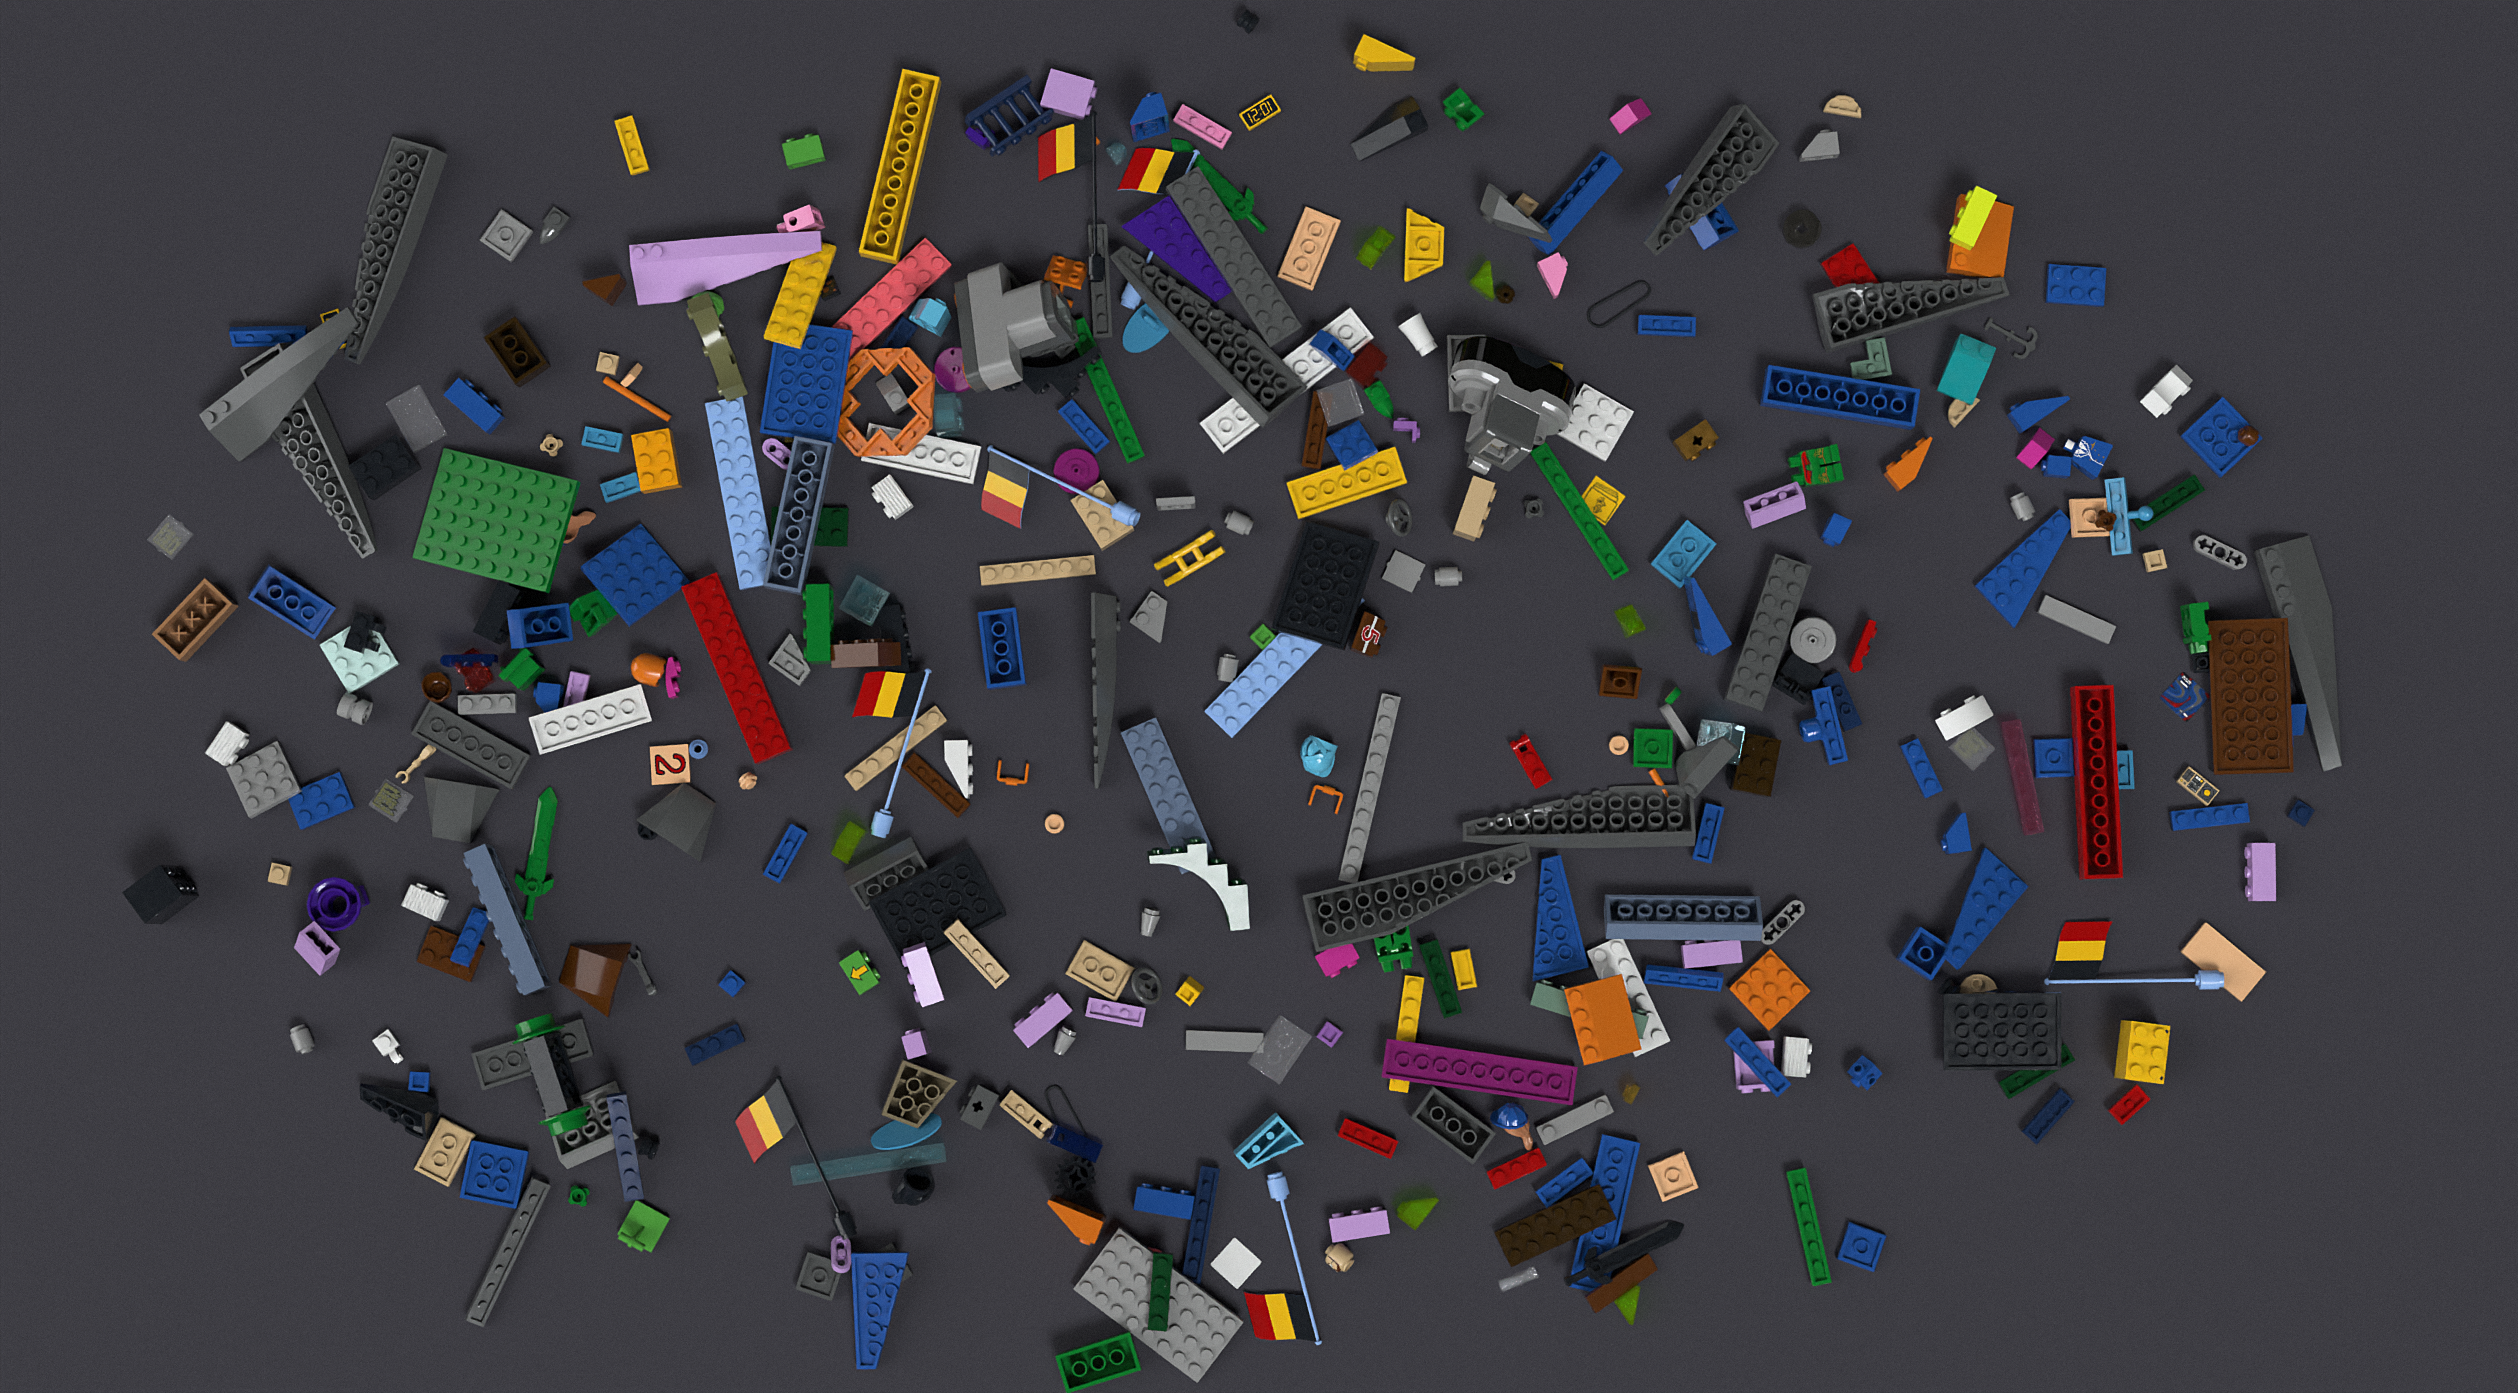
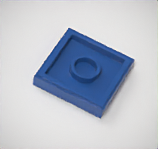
(2053, 757)
(1861, 1247)

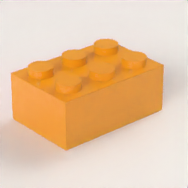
(656, 461)

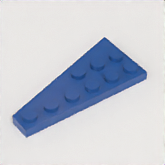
(2019, 574)
(1985, 903)
(1558, 936)
(875, 1291)

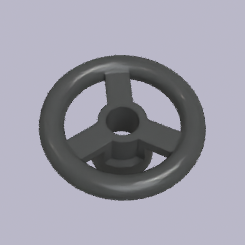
(1395, 517)
(1143, 987)

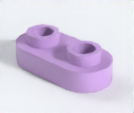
(779, 454)
(840, 1255)

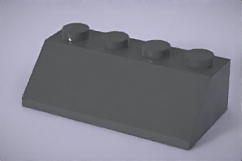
(885, 871)

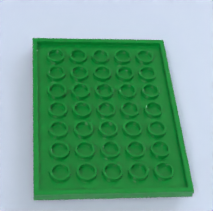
(496, 520)

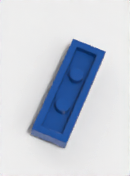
(1666, 326)
(1083, 426)
(1921, 768)
(1708, 833)
(785, 853)
(470, 937)
(1564, 1182)

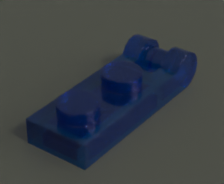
(468, 660)
(1075, 1143)

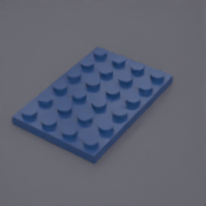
(807, 386)

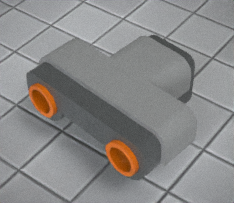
(1008, 324)

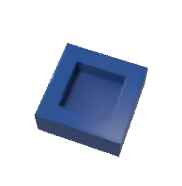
(732, 983)
(419, 1081)

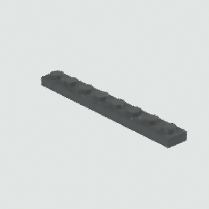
(507, 1252)

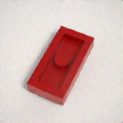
(2128, 1104)

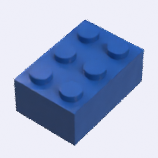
(539, 625)

